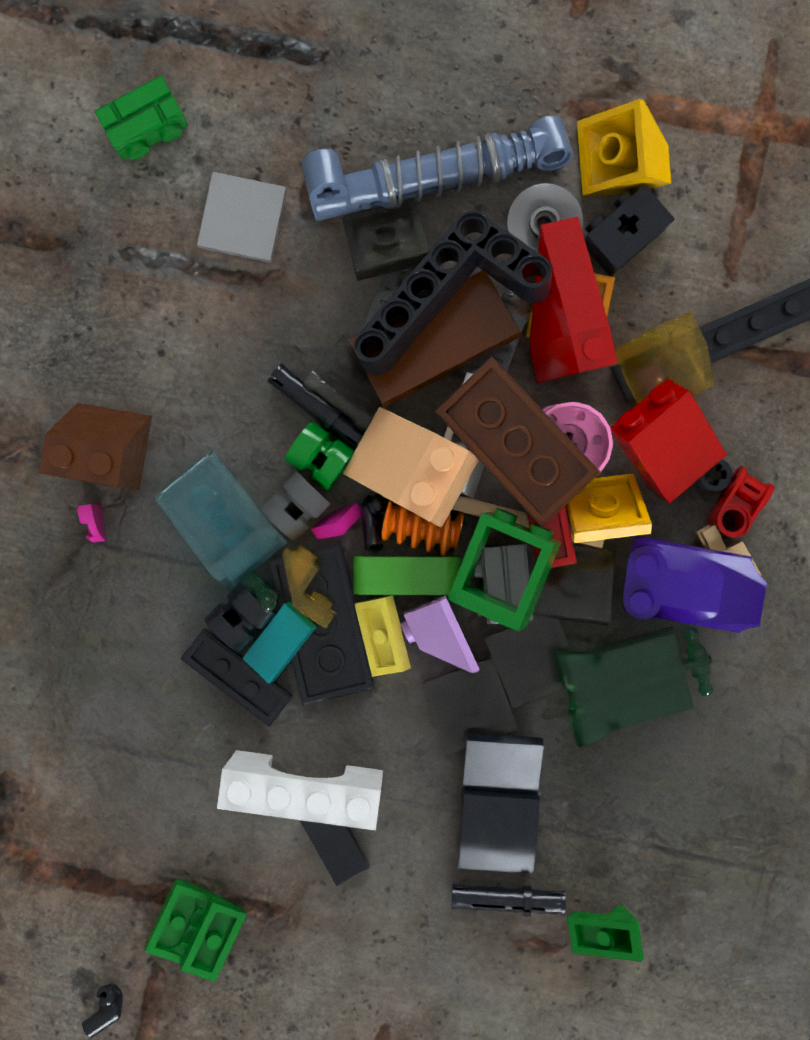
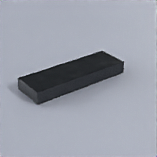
(235, 677)

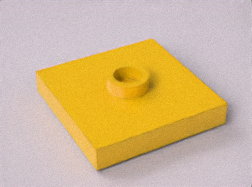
(608, 510)

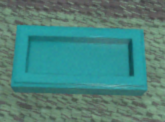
(279, 642)

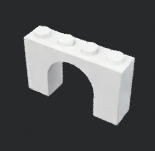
(256, 788)

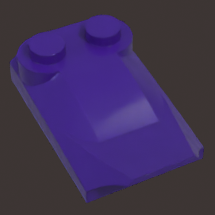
(693, 585)

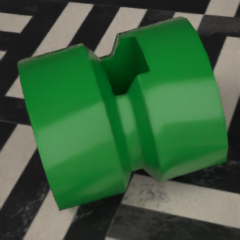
(309, 447)

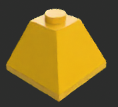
(622, 151)

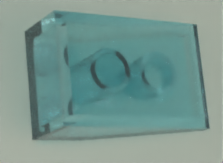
(220, 520)

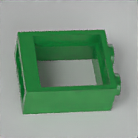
(487, 604)

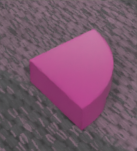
(92, 516)
(337, 522)

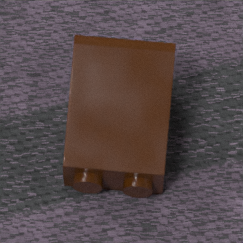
(97, 446)

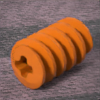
(407, 523)

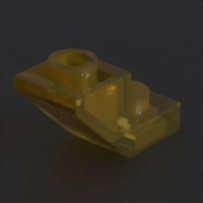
(300, 572)

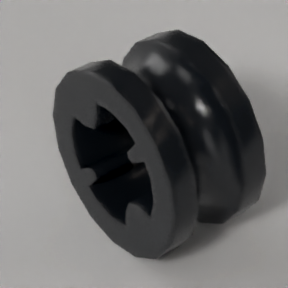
(720, 484)

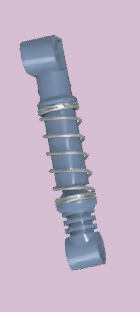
(386, 184)

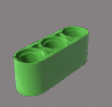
(404, 575)

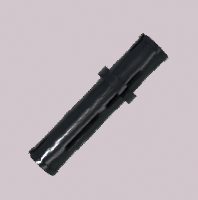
(323, 411)
(515, 900)

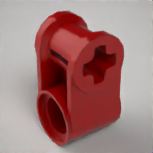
(743, 499)

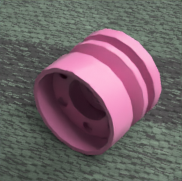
(585, 428)

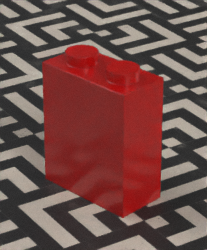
(668, 440)

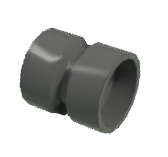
(304, 496)

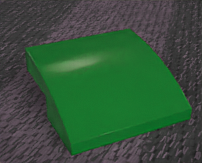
(195, 930)

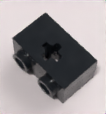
(644, 215)

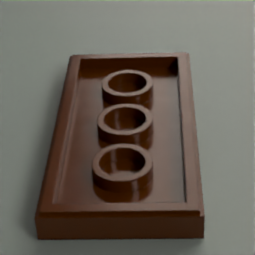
(461, 332)
(517, 441)

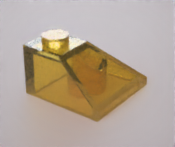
(667, 352)

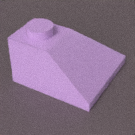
(438, 633)

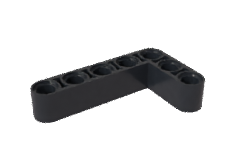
(445, 282)

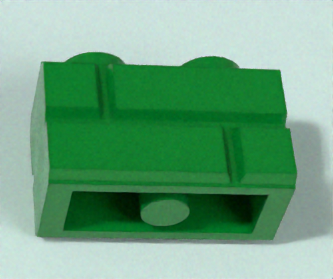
(142, 119)

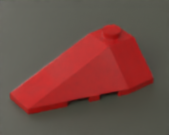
(570, 325)

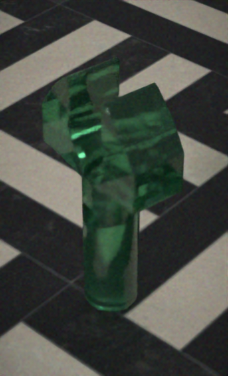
(262, 590)

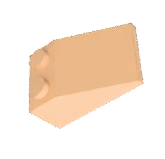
(411, 466)

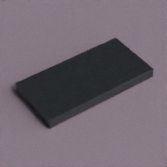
(332, 658)

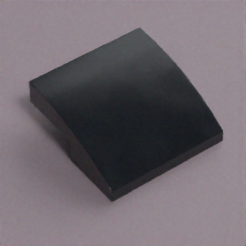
(498, 831)

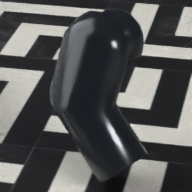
(371, 521)
(109, 1011)

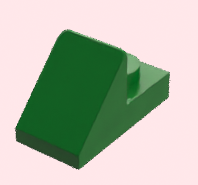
(606, 935)

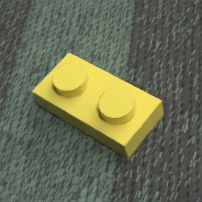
(382, 636)

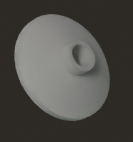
(539, 202)

